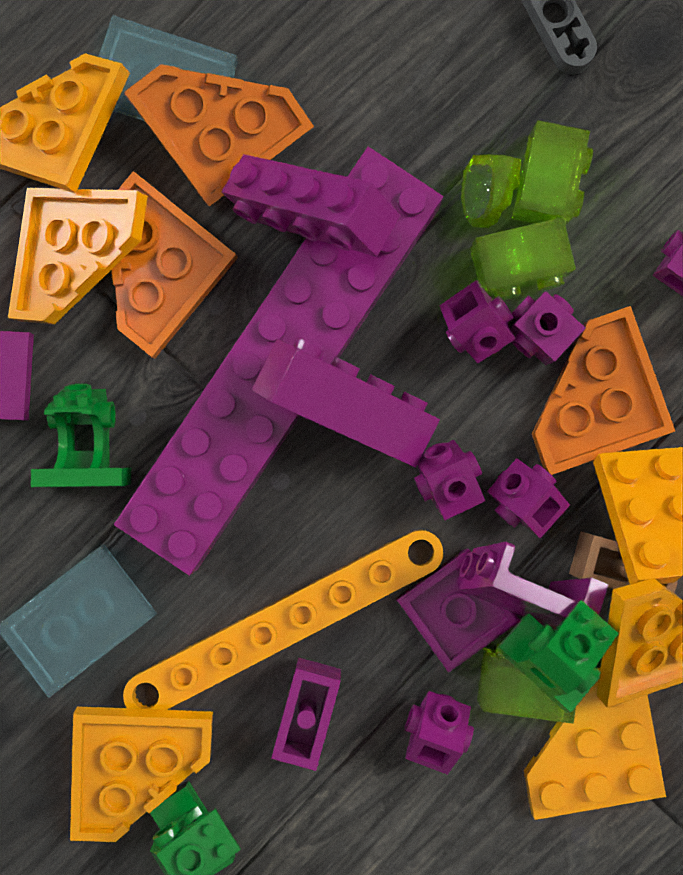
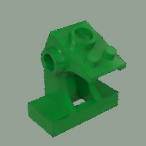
(81, 406)
(560, 658)
(187, 846)

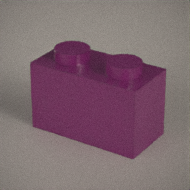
(307, 714)

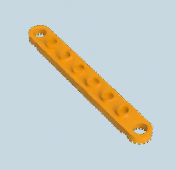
(284, 622)

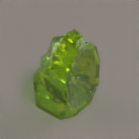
(488, 187)

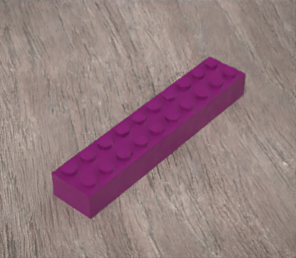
(231, 427)

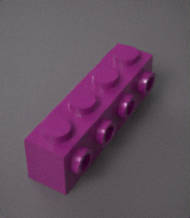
(311, 204)
(343, 403)

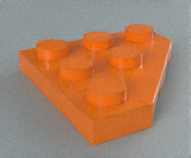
(215, 120)
(166, 272)
(602, 397)

